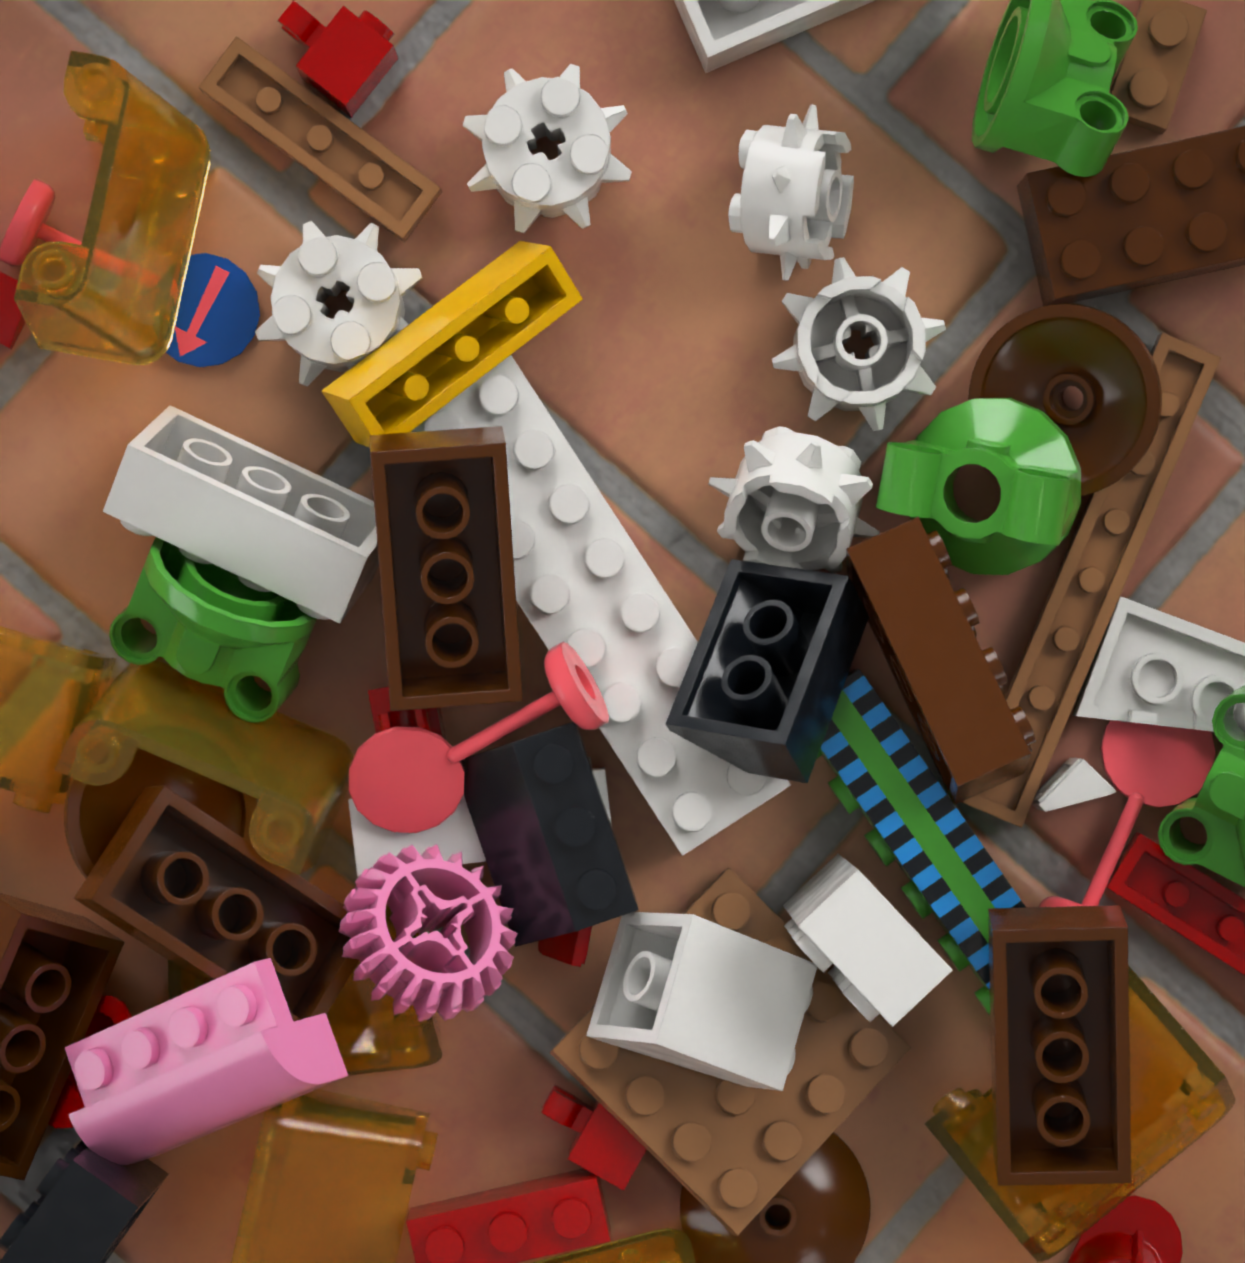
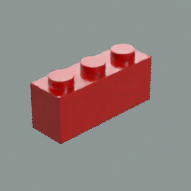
(512, 1221)

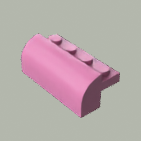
(198, 1065)

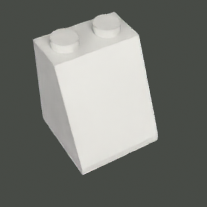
(703, 998)

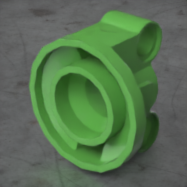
(1053, 80)
(1024, 453)
(214, 631)
(1218, 805)

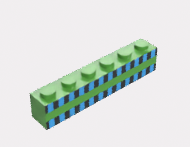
(915, 826)

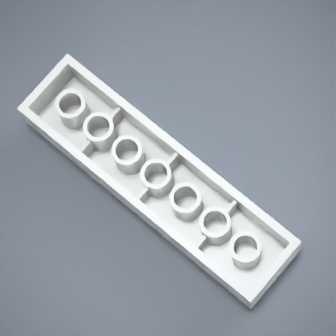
(594, 590)

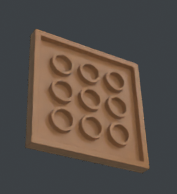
(729, 1139)

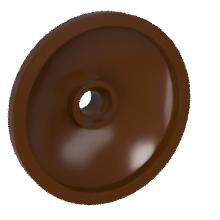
(1098, 354)
(97, 812)
(824, 1225)

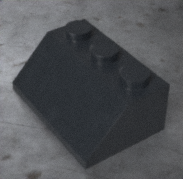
(770, 668)
(547, 835)

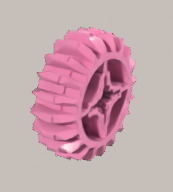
(431, 968)

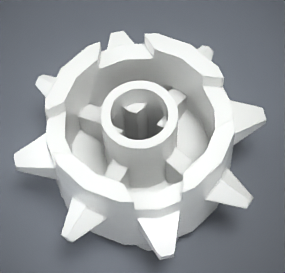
(533, 182)
(792, 191)
(323, 269)
(879, 313)
(795, 501)

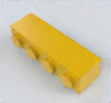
(453, 343)

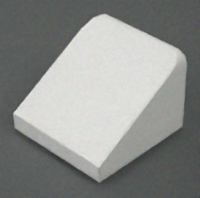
(1071, 785)

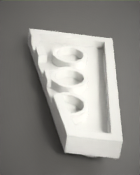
(1161, 671)

